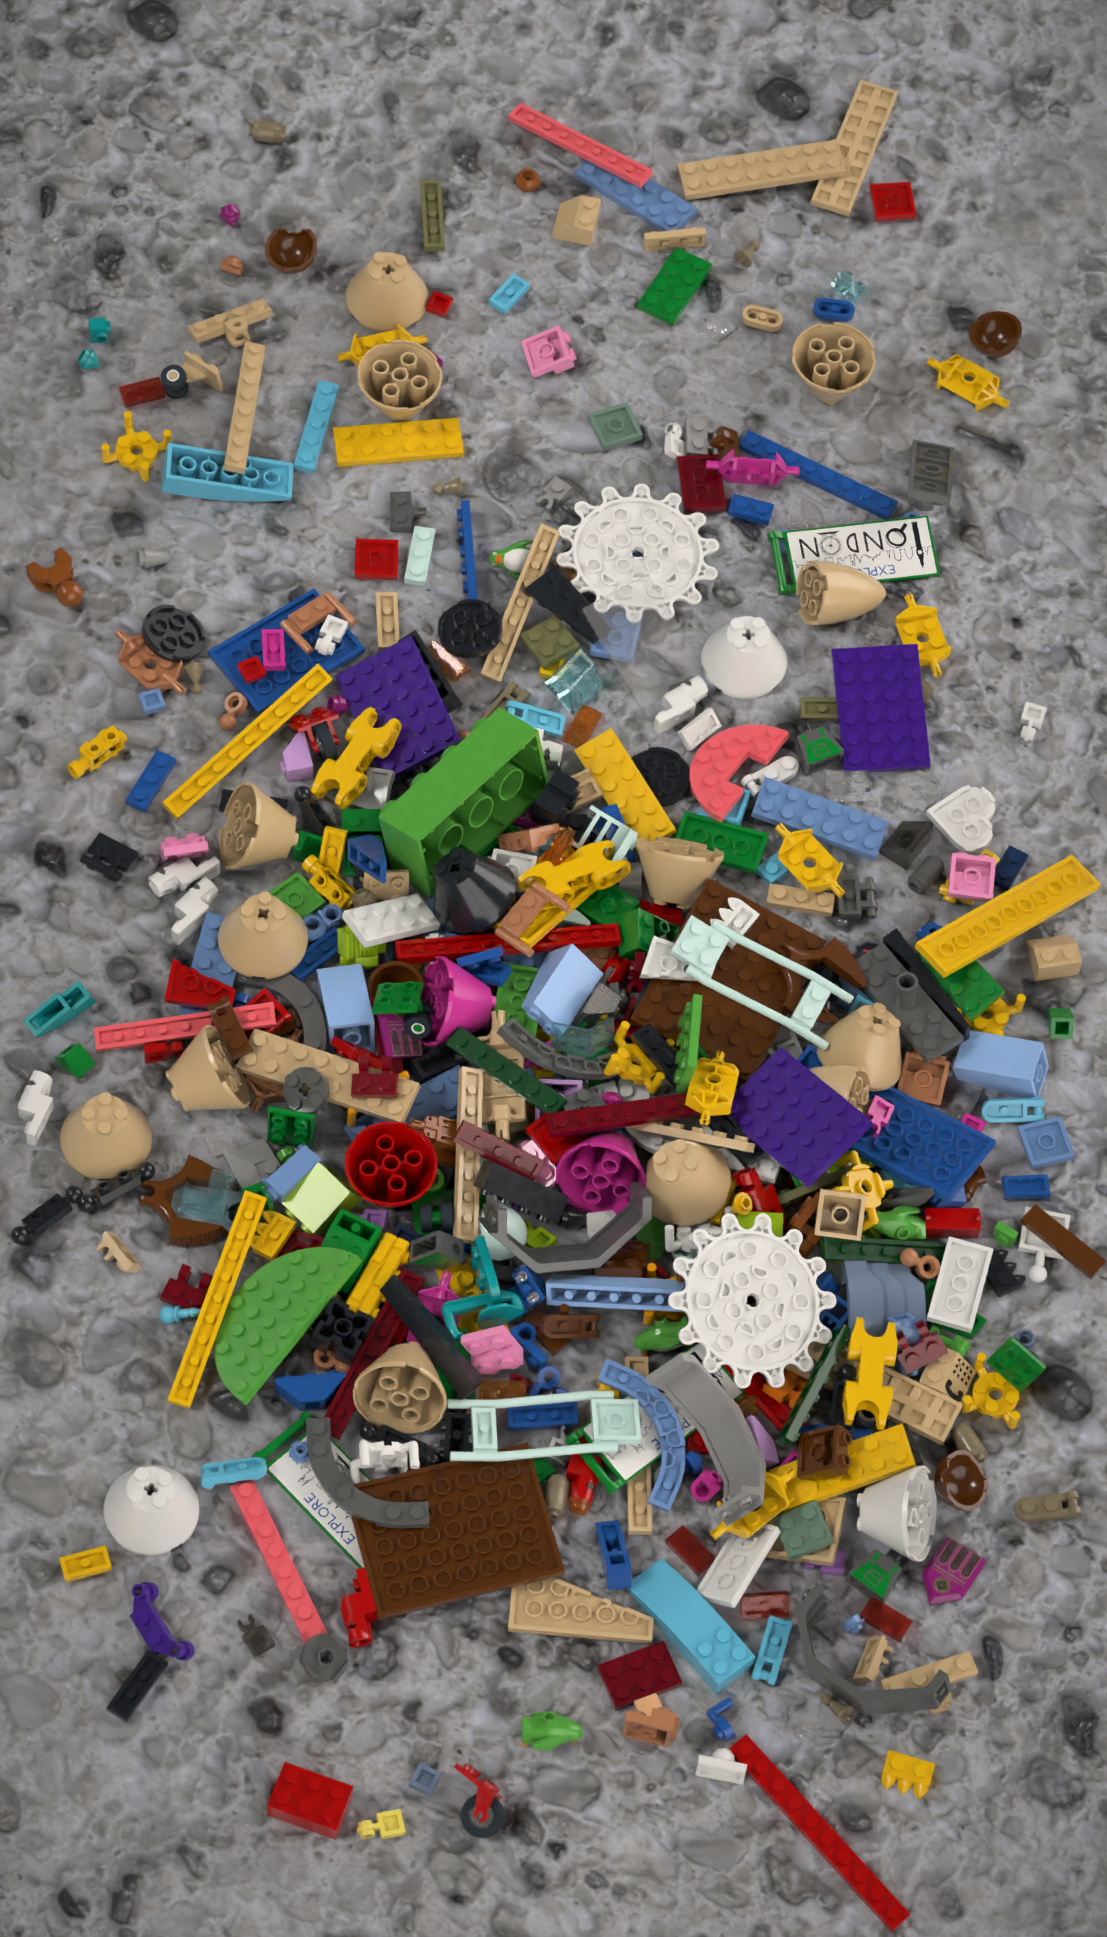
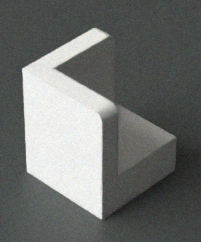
(597, 1220)

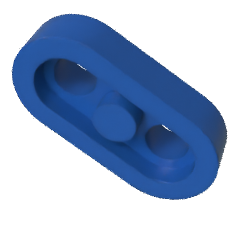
(833, 310)

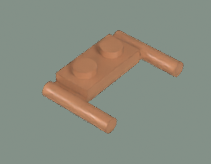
(312, 615)
(524, 913)

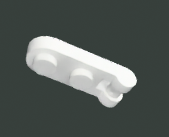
(780, 770)

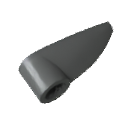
(905, 1196)

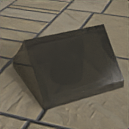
(907, 842)

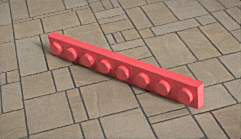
(580, 145)
(178, 1027)
(277, 1559)

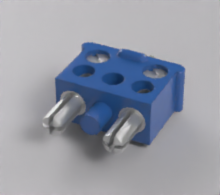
(530, 1284)

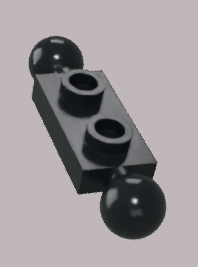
(311, 810)
(115, 1187)
(46, 1215)
(836, 1416)
(369, 1431)

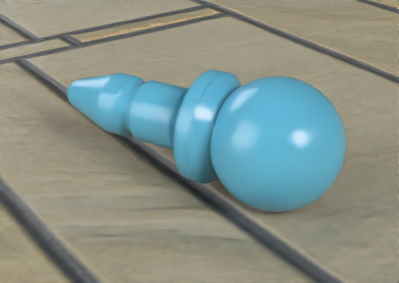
(170, 1314)

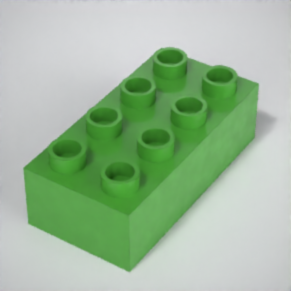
(465, 797)

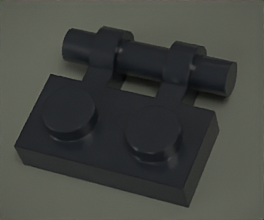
(112, 852)

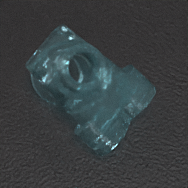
(845, 284)

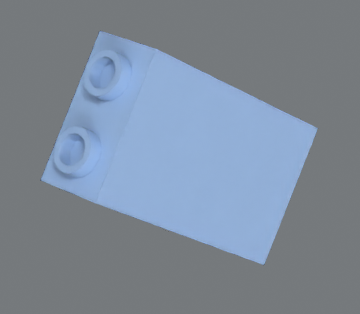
(561, 987)
(346, 1006)
(1002, 1064)

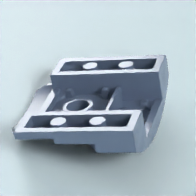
(881, 1292)

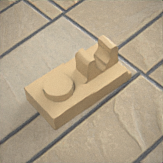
(118, 1250)
(871, 1659)

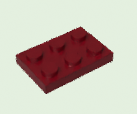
(700, 487)
(639, 1675)

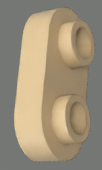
(763, 318)

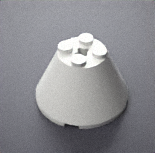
(744, 658)
(151, 1510)
(900, 1512)

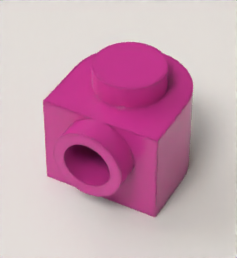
(706, 1485)

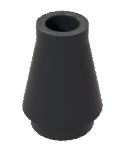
(573, 1217)

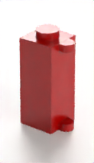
(952, 1222)

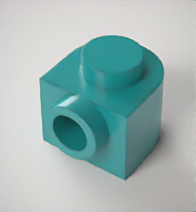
(98, 329)

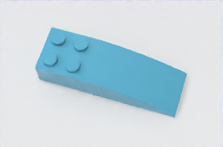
(201, 475)
(692, 1625)

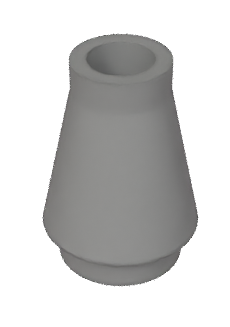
(151, 557)

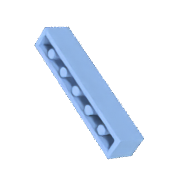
(611, 1292)

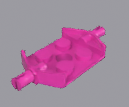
(752, 470)
(434, 1299)

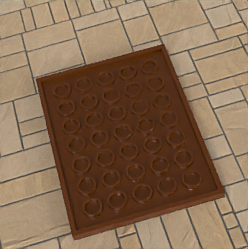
(724, 1022)
(481, 1538)

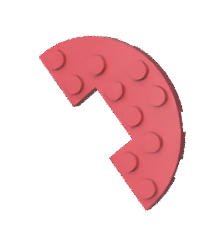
(721, 758)

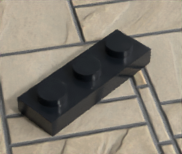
(137, 1686)

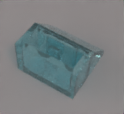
(574, 681)

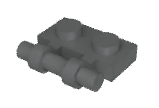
(850, 903)

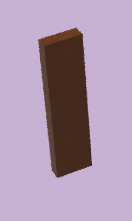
(1063, 1241)

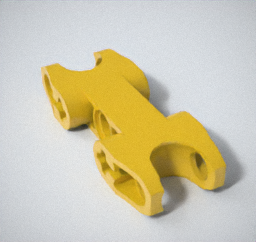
(363, 746)
(587, 868)
(868, 1391)

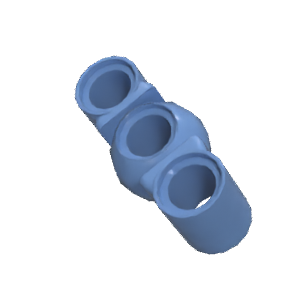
(322, 922)

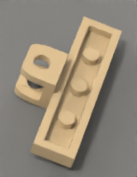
(231, 323)
(957, 1667)

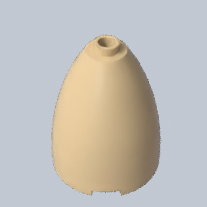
(835, 593)
(847, 1081)

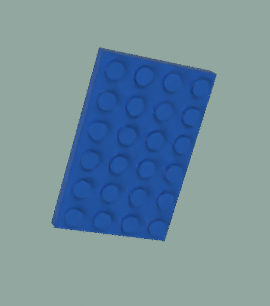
(248, 644)
(924, 1146)

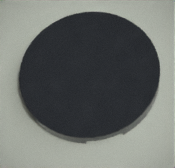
(470, 629)
(173, 633)
(664, 773)

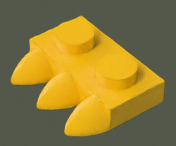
(272, 1235)
(907, 1772)

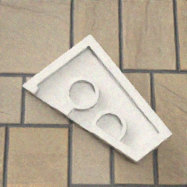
(662, 965)

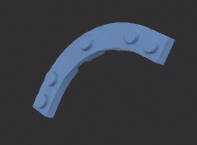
(666, 1424)

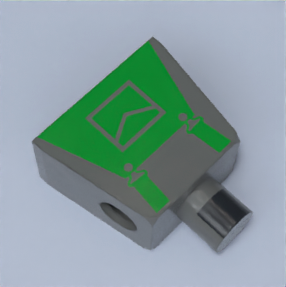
(816, 749)
(438, 1251)
(876, 1574)

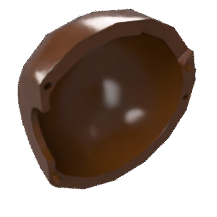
(290, 250)
(995, 334)
(393, 972)
(961, 1481)

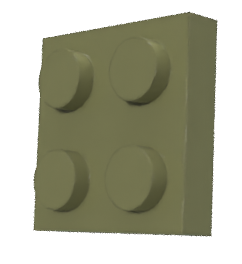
(549, 642)

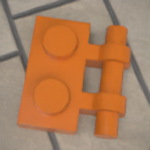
(787, 1391)

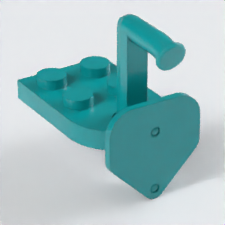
(492, 1311)

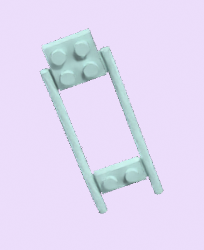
(702, 946)
(611, 1420)

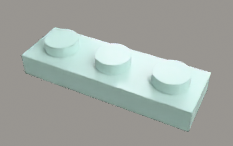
(419, 556)

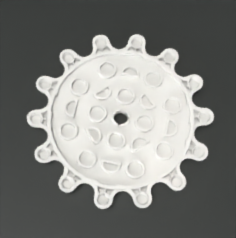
(639, 523)
(785, 1294)

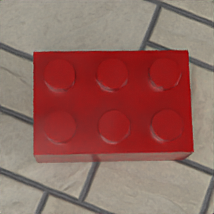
(310, 1800)

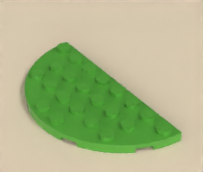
(274, 1312)

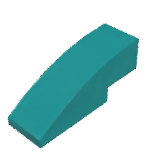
(59, 1009)

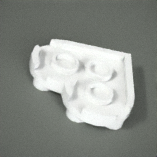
(965, 818)

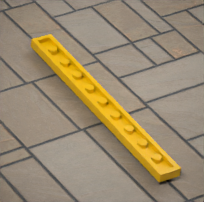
(246, 741)
(217, 1300)

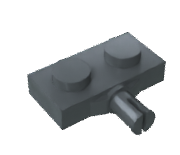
(403, 512)

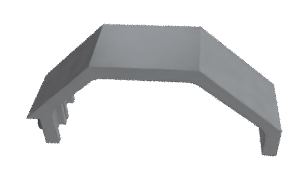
(722, 1430)

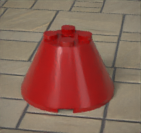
(390, 1164)

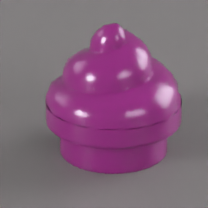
(230, 214)
(338, 704)

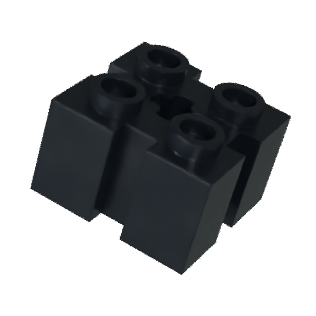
(555, 799)
(337, 1319)

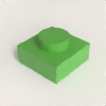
(1005, 1235)

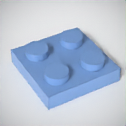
(1045, 1142)

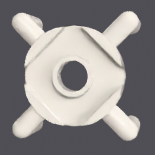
(684, 1234)
(383, 1457)

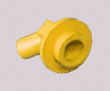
(742, 1204)

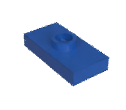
(1025, 1187)

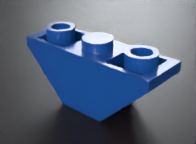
(310, 1390)

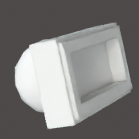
(721, 1767)

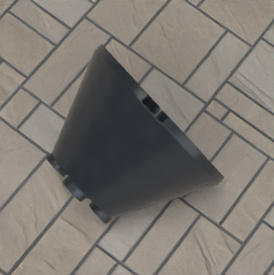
(471, 891)

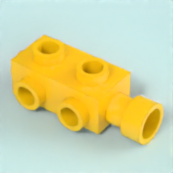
(97, 750)
(323, 883)

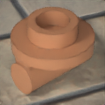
(232, 265)

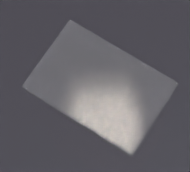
(643, 640)

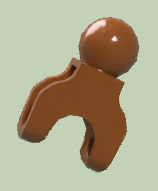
(57, 579)

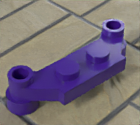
(153, 1627)

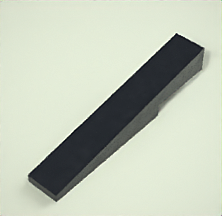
(907, 957)
(438, 1061)
(432, 1337)

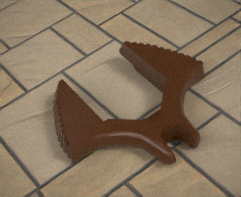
(832, 955)
(183, 1231)

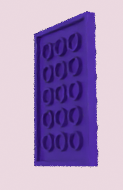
(401, 688)
(880, 708)
(797, 1117)

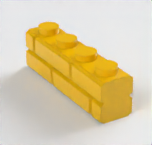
(383, 1264)

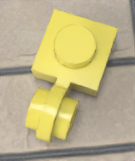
(388, 1823)

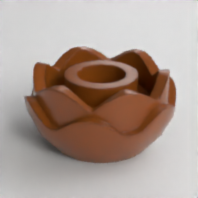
(527, 180)

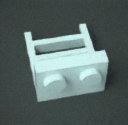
(623, 838)

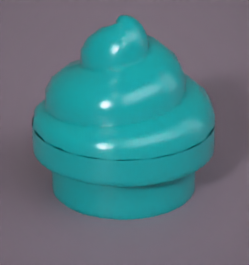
(88, 359)

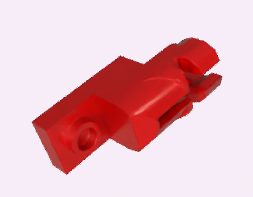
(762, 1195)
(359, 1611)

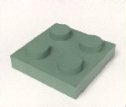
(615, 426)
(803, 1530)

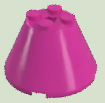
(456, 1000)
(600, 1172)

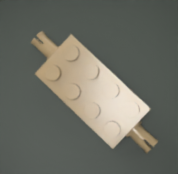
(499, 1103)

